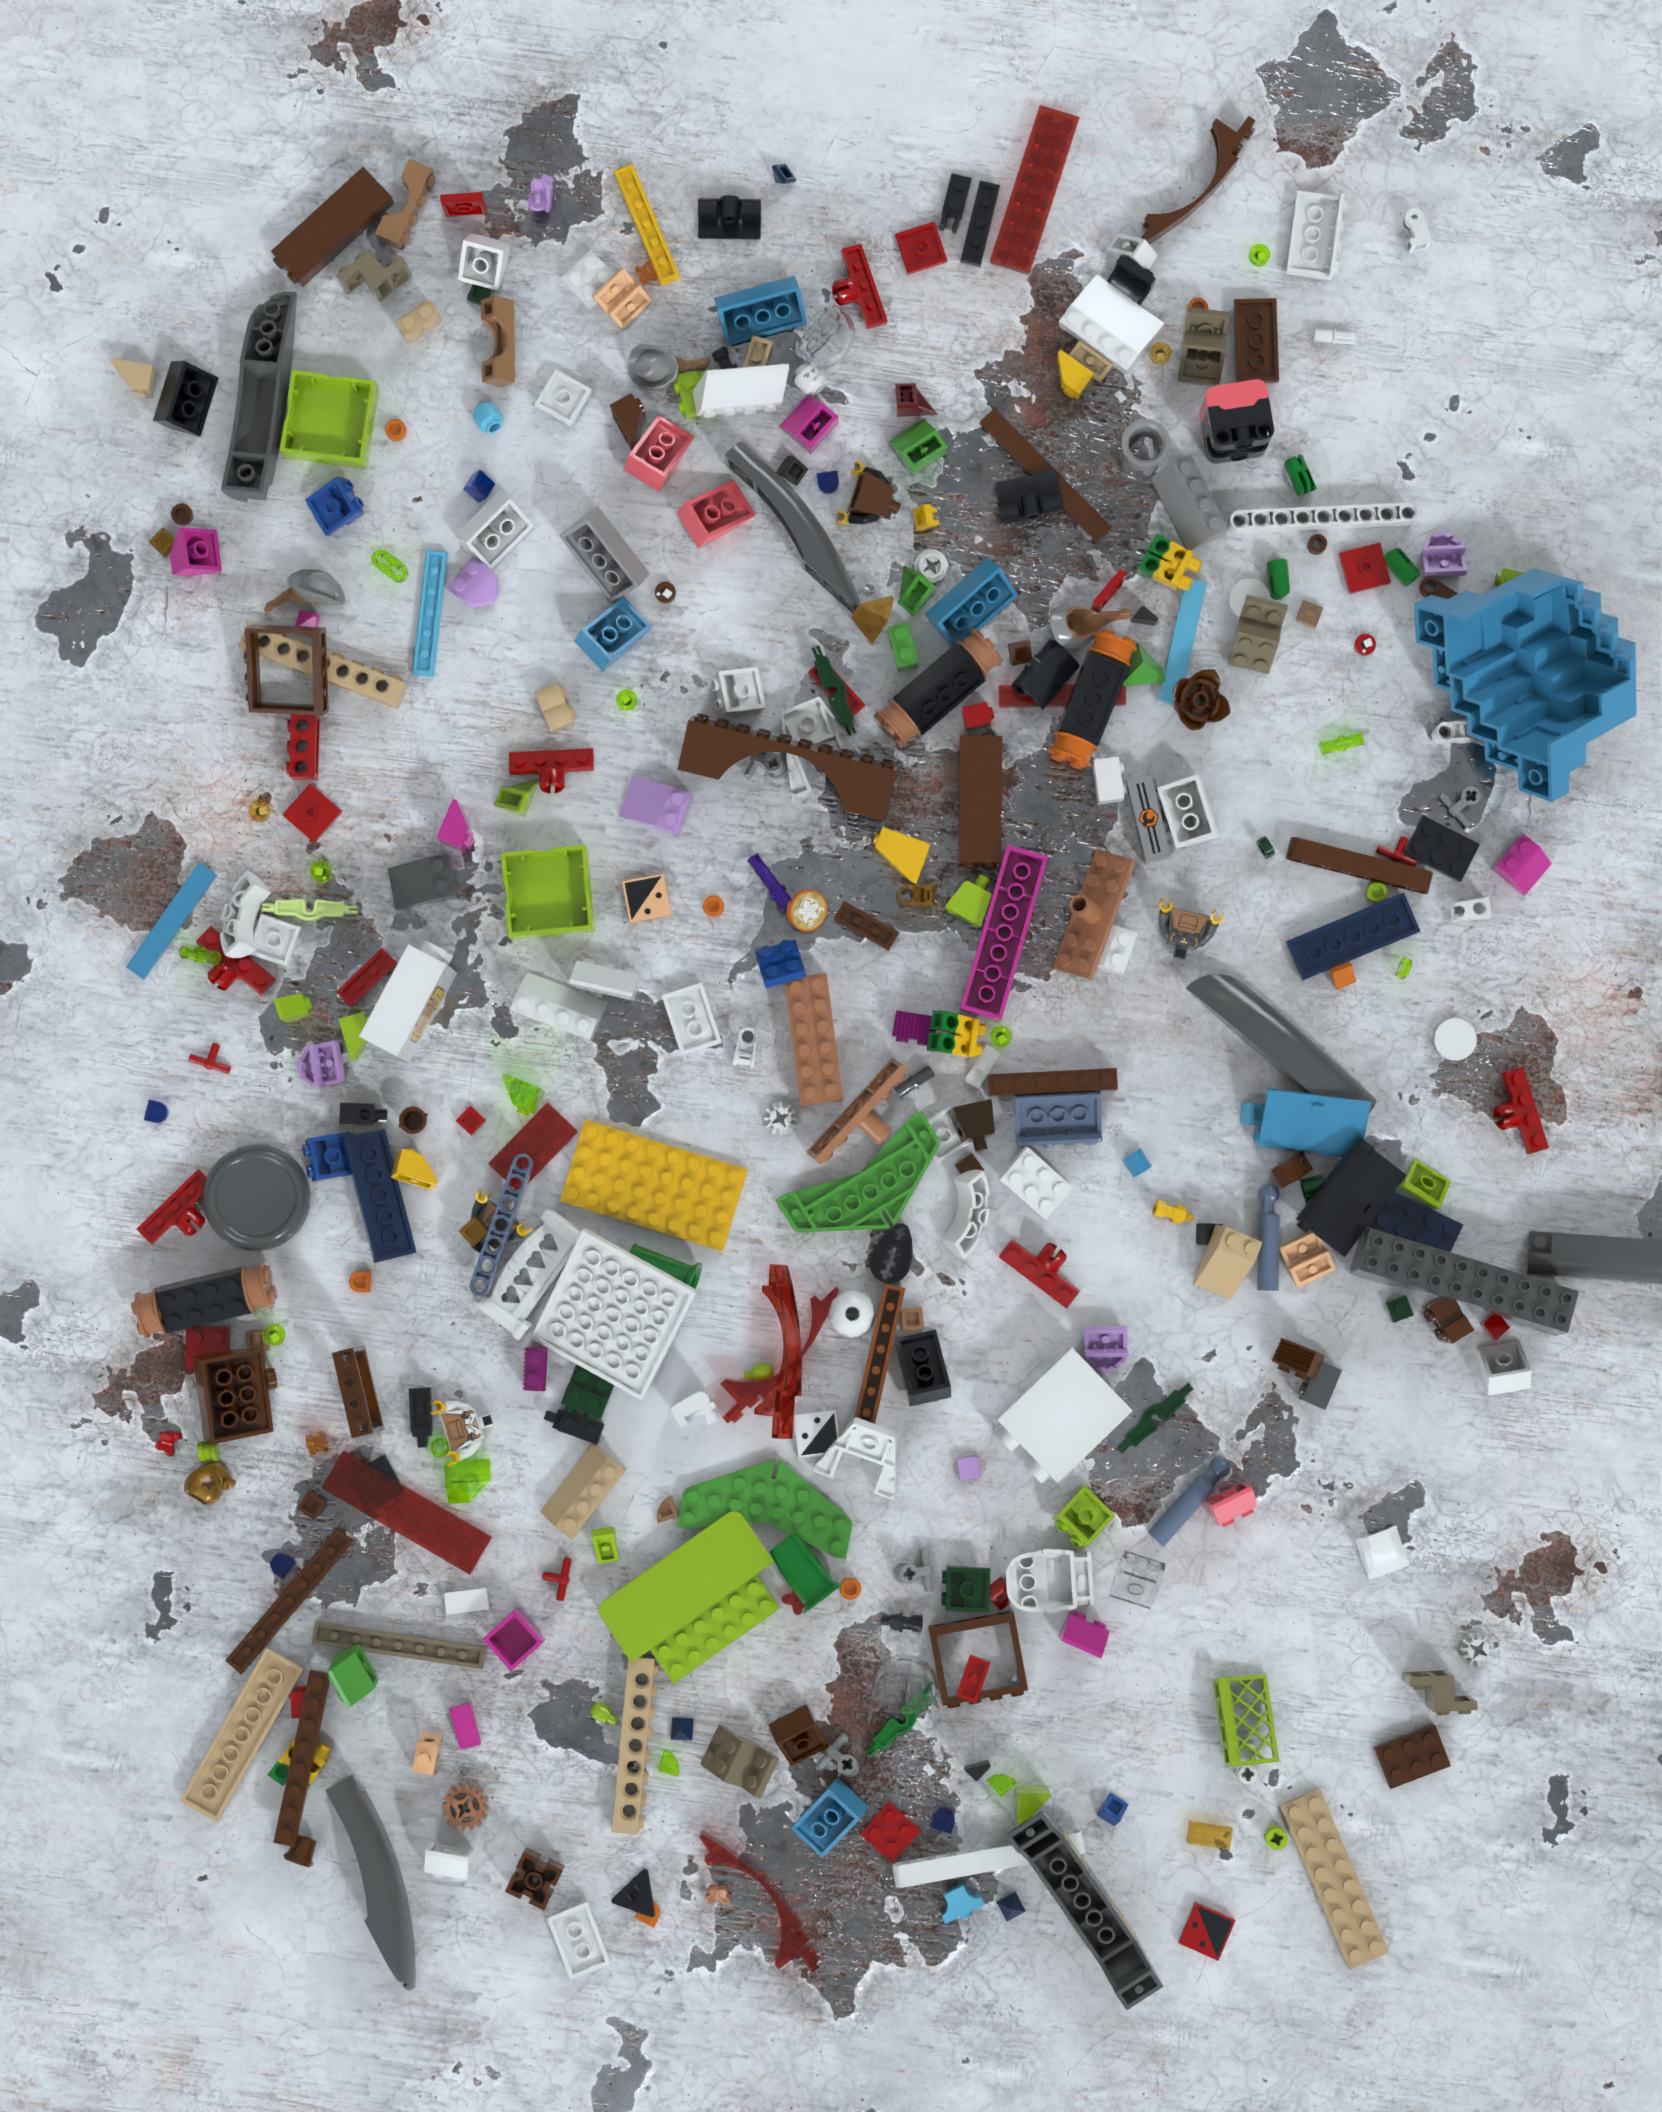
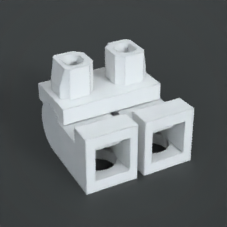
(697, 1403)

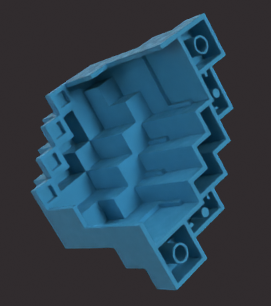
(1531, 672)

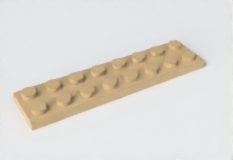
(242, 1734)
(1334, 1878)

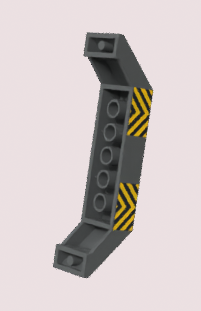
(1087, 1907)

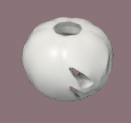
(866, 1317)

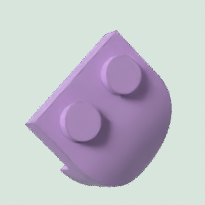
(1443, 556)
(475, 584)
(322, 1064)
(1105, 1347)

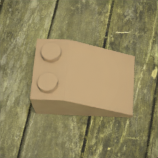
(1226, 1261)

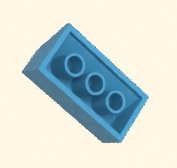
(760, 310)
(972, 602)

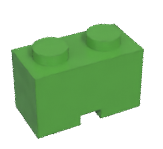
(902, 647)

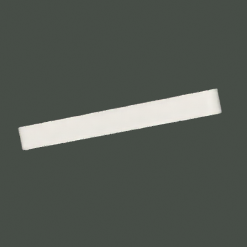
(1332, 514)
(965, 1862)

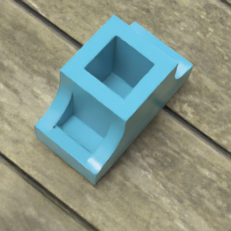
(960, 1903)

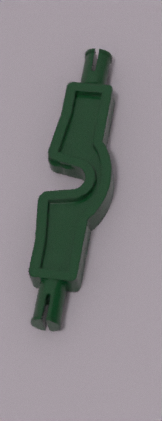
(838, 700)
(1163, 1410)

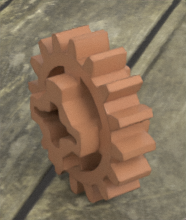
(457, 1803)

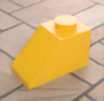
(1073, 375)
(413, 1169)

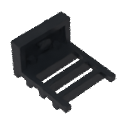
(1133, 278)

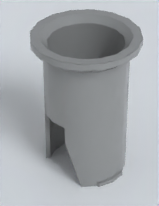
(1161, 445)

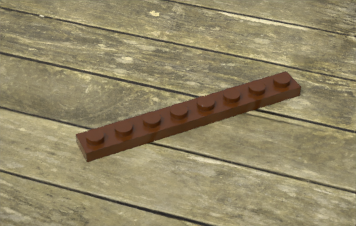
(302, 1758)

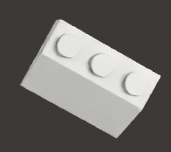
(494, 530)
(1188, 812)
(605, 979)

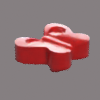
(166, 1442)

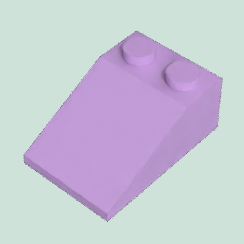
(656, 805)

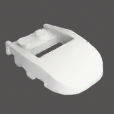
(1028, 1581)

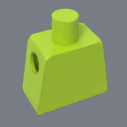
(971, 901)

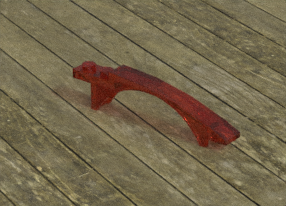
(746, 1392)
(781, 1399)
(792, 1941)

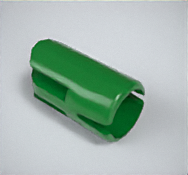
(1299, 475)
(1402, 566)
(1278, 578)

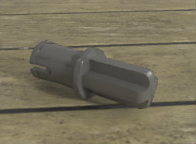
(914, 1081)

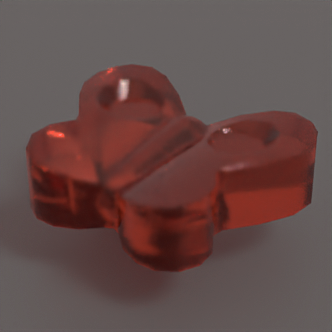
(794, 1601)

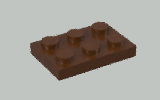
(1412, 1756)

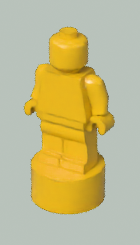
(1177, 1213)

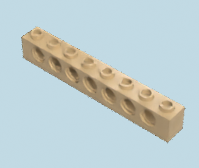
(391, 696)
(621, 1821)

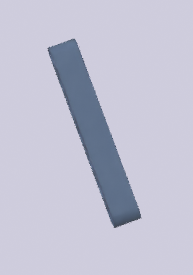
(509, 1216)

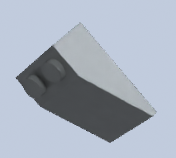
(423, 882)

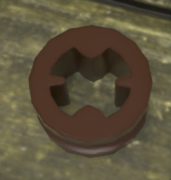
(1321, 538)

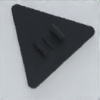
(637, 1895)

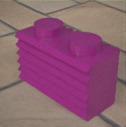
(912, 1027)
(535, 1368)

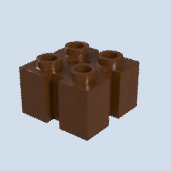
(1447, 1318)
(522, 1882)

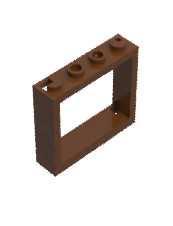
(319, 667)
(357, 1391)
(973, 1623)

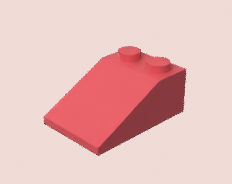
(658, 453)
(715, 513)
(1232, 1503)

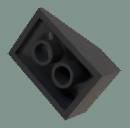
(923, 1368)

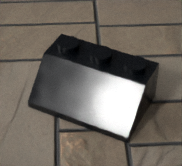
(185, 398)

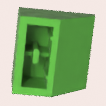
(919, 446)
(352, 1675)

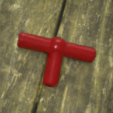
(1396, 855)
(210, 1062)
(563, 1578)

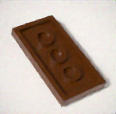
(1256, 340)

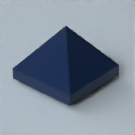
(783, 174)
(682, 1728)
(1011, 1906)

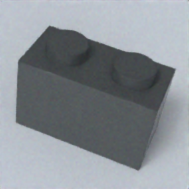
(1321, 1389)

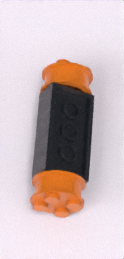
(1092, 699)

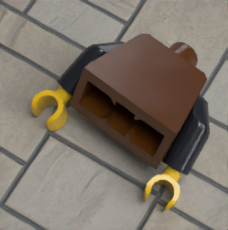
(870, 497)

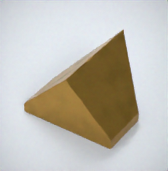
(873, 616)

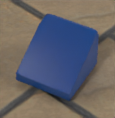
(1112, 1809)

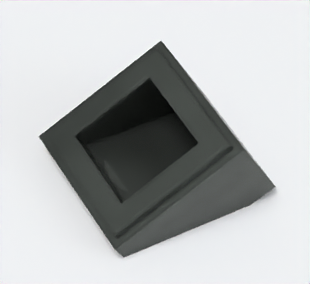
(792, 470)
(1145, 617)
(1204, 1232)
(978, 1769)

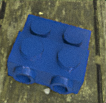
(335, 505)
(780, 963)
(326, 1157)

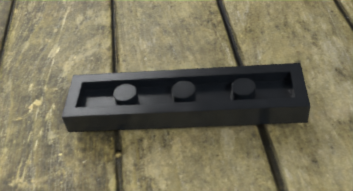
(980, 223)

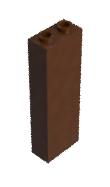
(332, 227)
(980, 801)

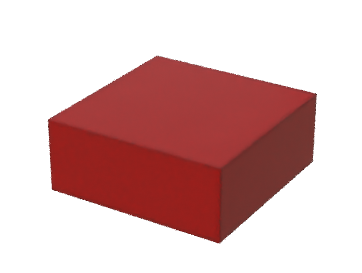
(470, 1120)

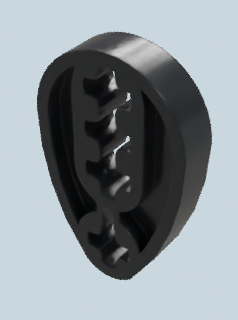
(880, 1254)

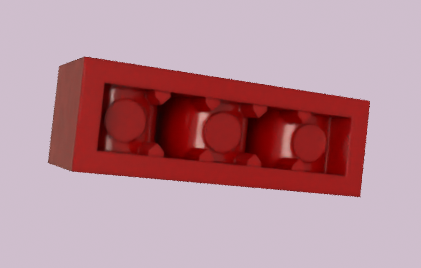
(311, 754)

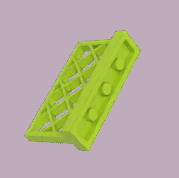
(1227, 1718)

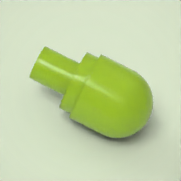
(760, 1372)
(603, 1713)

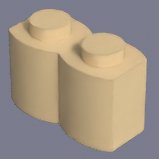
(423, 319)
(555, 708)

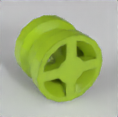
(207, 1452)
(1272, 1834)

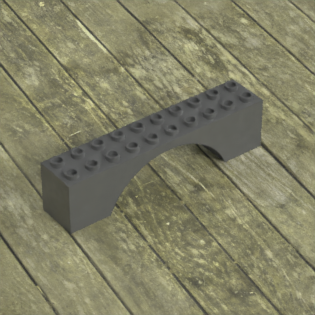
(1453, 1276)

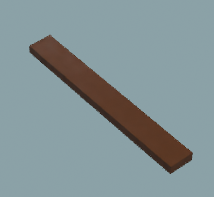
(1034, 464)
(289, 1600)

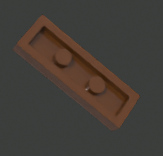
(866, 926)

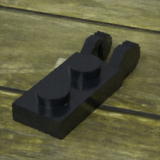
(955, 201)

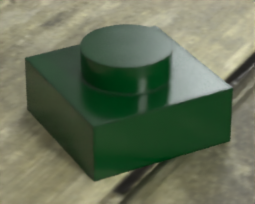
(1399, 1308)

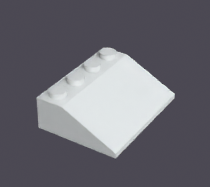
(1110, 324)
(740, 390)

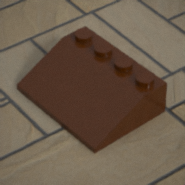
(233, 1394)

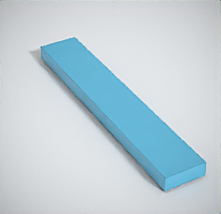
(430, 613)
(1182, 639)

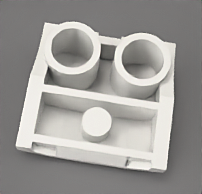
(1382, 1552)

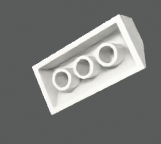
(558, 1006)

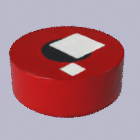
(1365, 644)

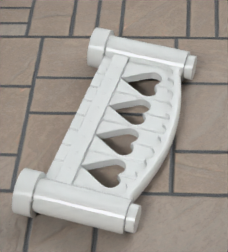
(514, 1315)

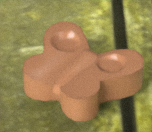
(718, 1893)

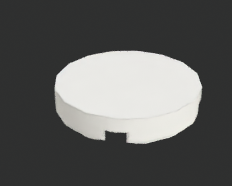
(1246, 587)
(1455, 1039)

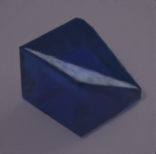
(479, 486)

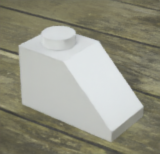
(1133, 247)

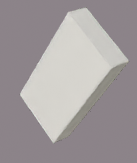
(466, 1600)

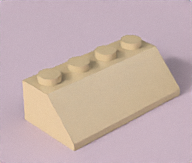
(582, 1491)

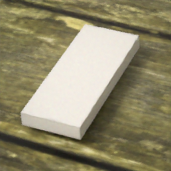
(982, 1067)

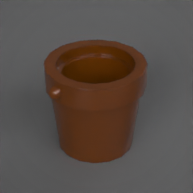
(412, 1120)
(302, 1852)

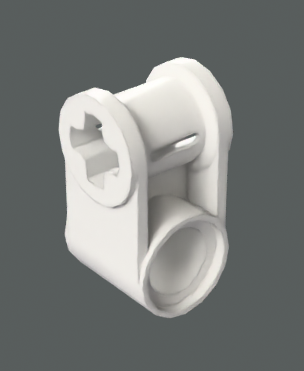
(1456, 732)
(746, 1049)
(1245, 1754)

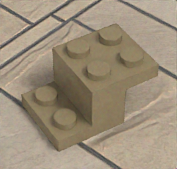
(369, 271)
(1203, 345)
(1257, 634)
(1440, 1692)
(739, 1761)

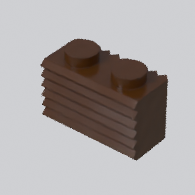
(1298, 1359)

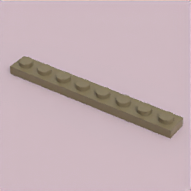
(399, 1645)

